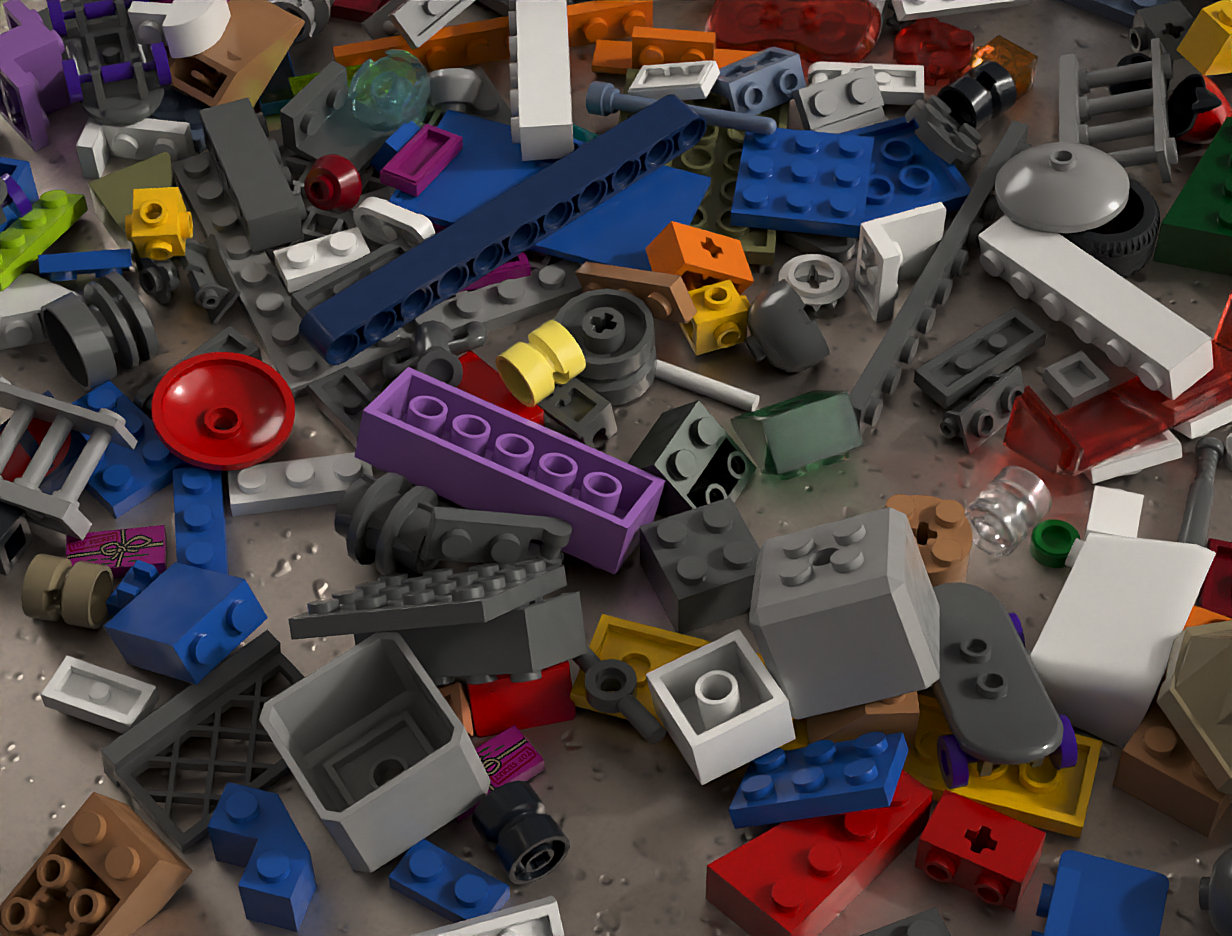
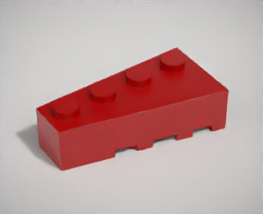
(814, 867)

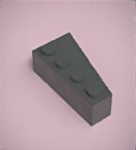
(511, 644)

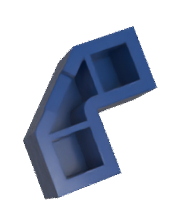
(257, 833)

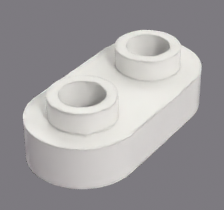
(386, 222)

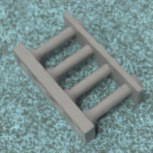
(413, 19)
(1076, 108)
(60, 509)

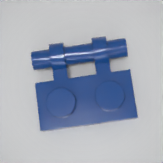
(69, 265)

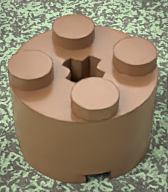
(940, 534)

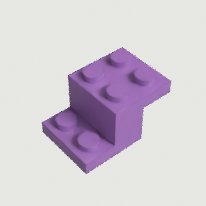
(30, 74)

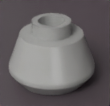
(453, 89)

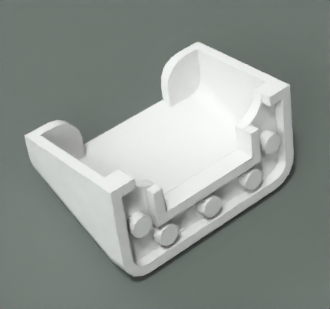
(1116, 629)

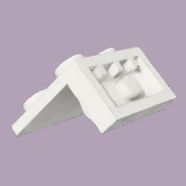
(895, 251)

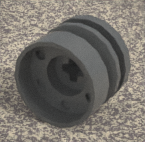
(104, 328)

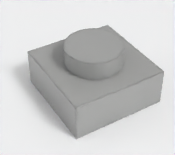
(1075, 379)

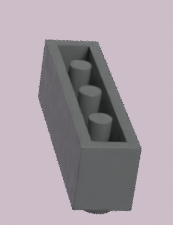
(252, 174)

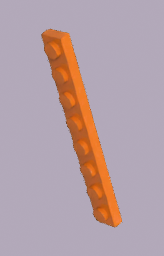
(489, 38)

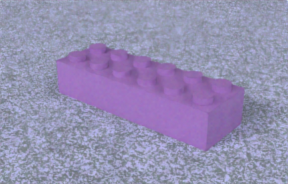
(507, 465)

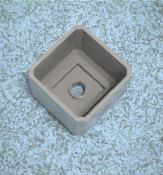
(846, 613)
(355, 723)

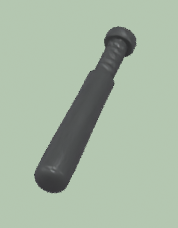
(1201, 493)

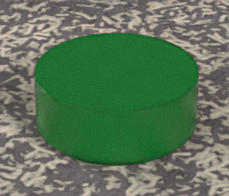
(1052, 542)

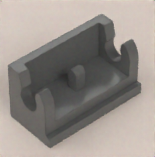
(580, 411)

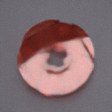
(949, 43)

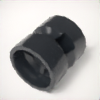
(980, 94)
(520, 832)

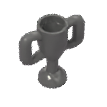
(435, 351)

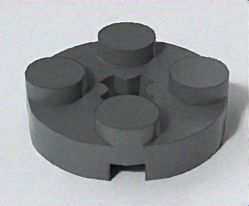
(943, 133)

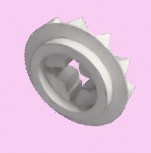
(828, 272)

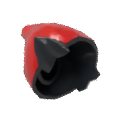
(1197, 110)

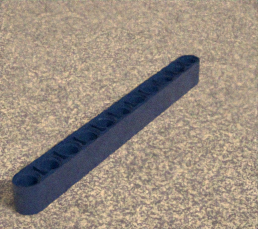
(500, 230)

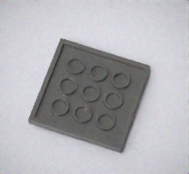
(428, 600)

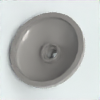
(1062, 187)

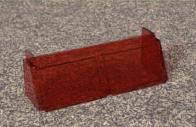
(1116, 417)

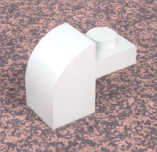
(183, 26)

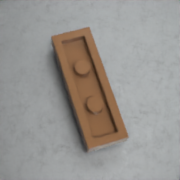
(661, 292)

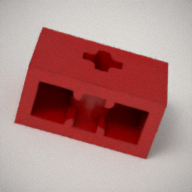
(979, 850)

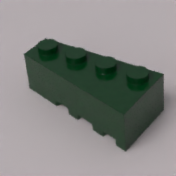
(1200, 220)

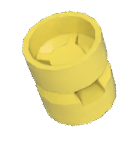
(535, 367)

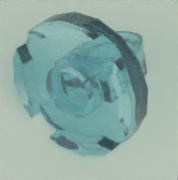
(390, 91)

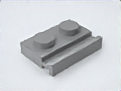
(841, 103)

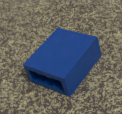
(186, 622)

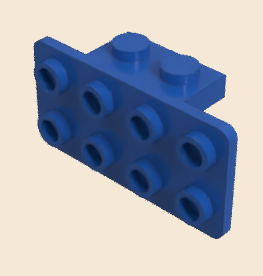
(1102, 898)

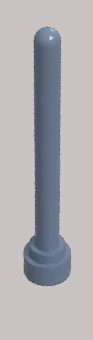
(605, 99)

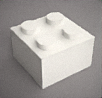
(721, 706)

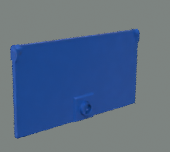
(607, 234)

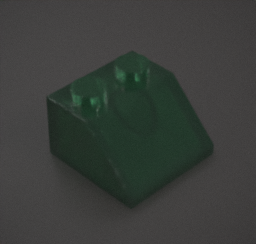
(800, 432)

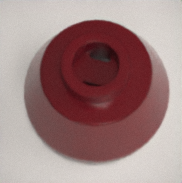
(333, 184)

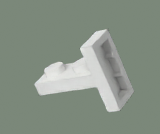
(131, 141)

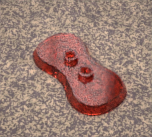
(811, 28)

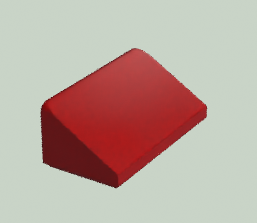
(526, 704)

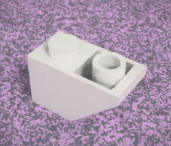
(21, 310)

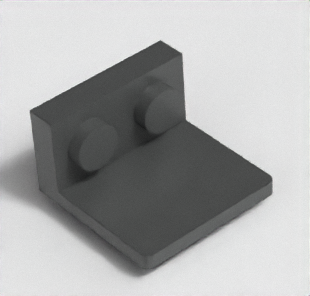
(322, 122)

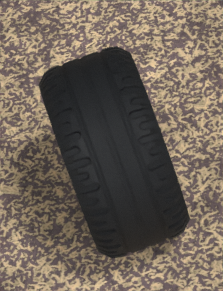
(1127, 250)

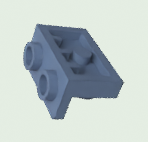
(760, 80)

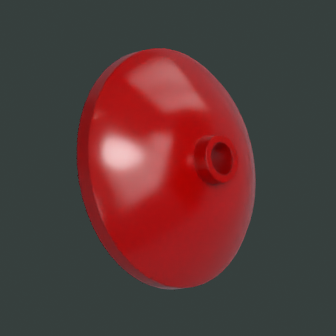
(223, 393)

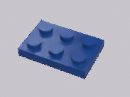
(123, 474)
(820, 780)

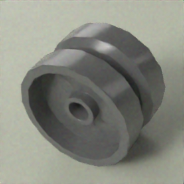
(615, 340)

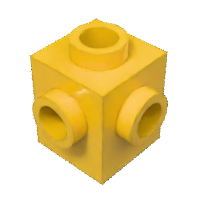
(159, 223)
(719, 318)

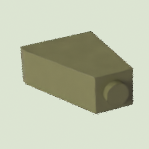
(114, 196)

